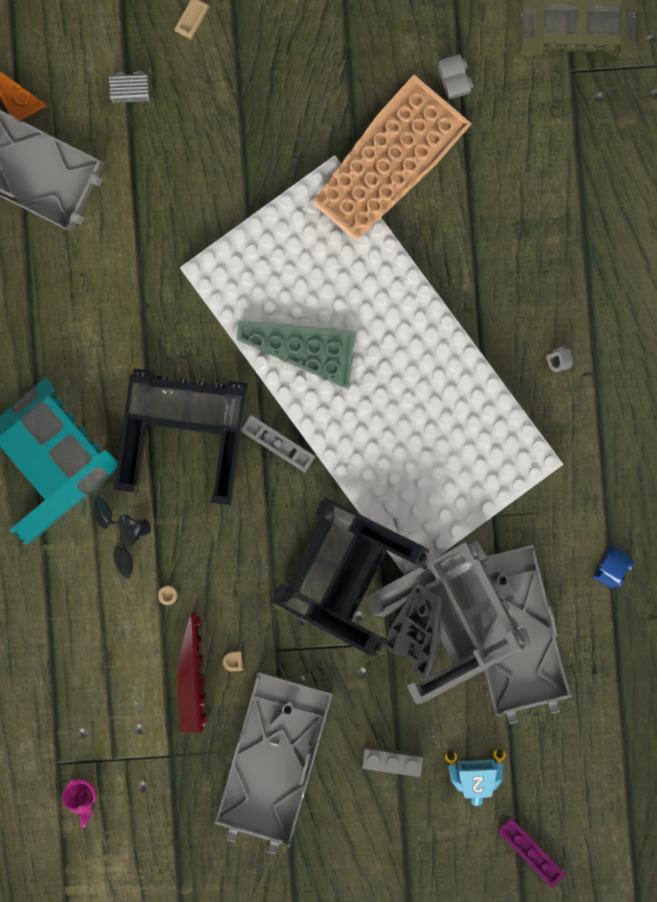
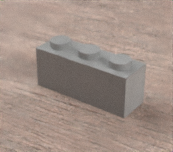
(392, 761)

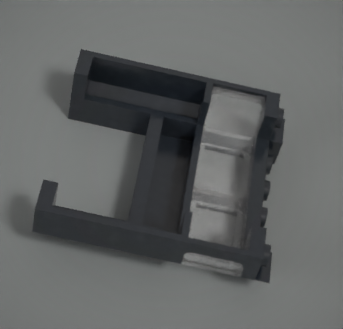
(339, 571)

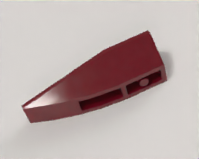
(190, 680)

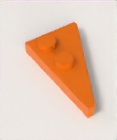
(17, 100)

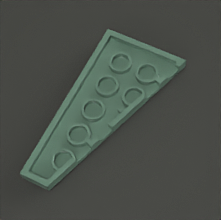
(315, 350)

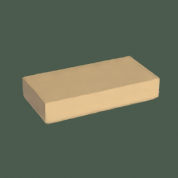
(191, 18)

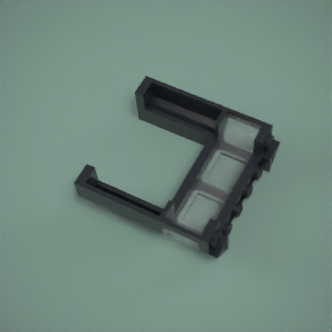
(183, 408)

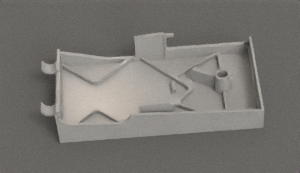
(273, 759)

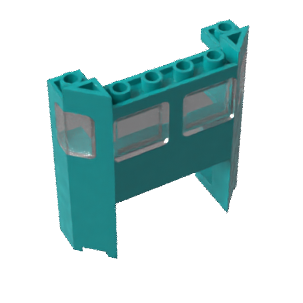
(51, 456)

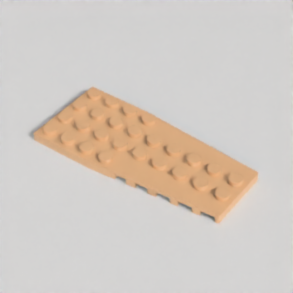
(391, 157)

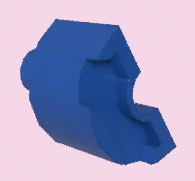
(613, 567)

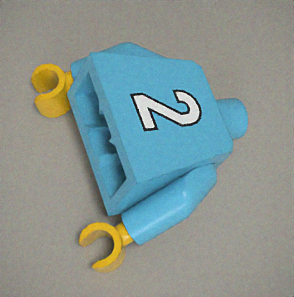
(477, 777)

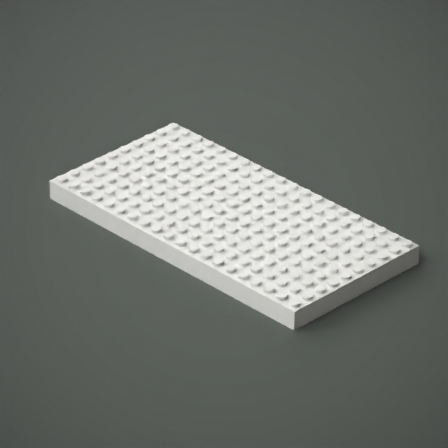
(427, 424)

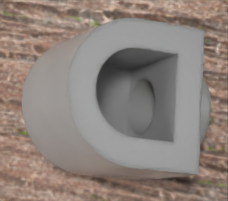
(560, 359)

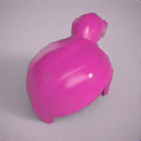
(79, 798)

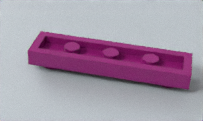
(531, 852)

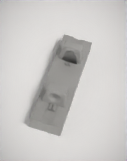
(278, 443)

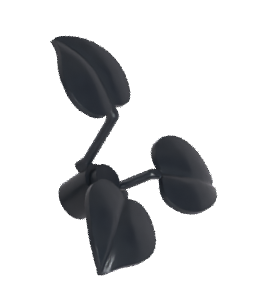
(130, 531)

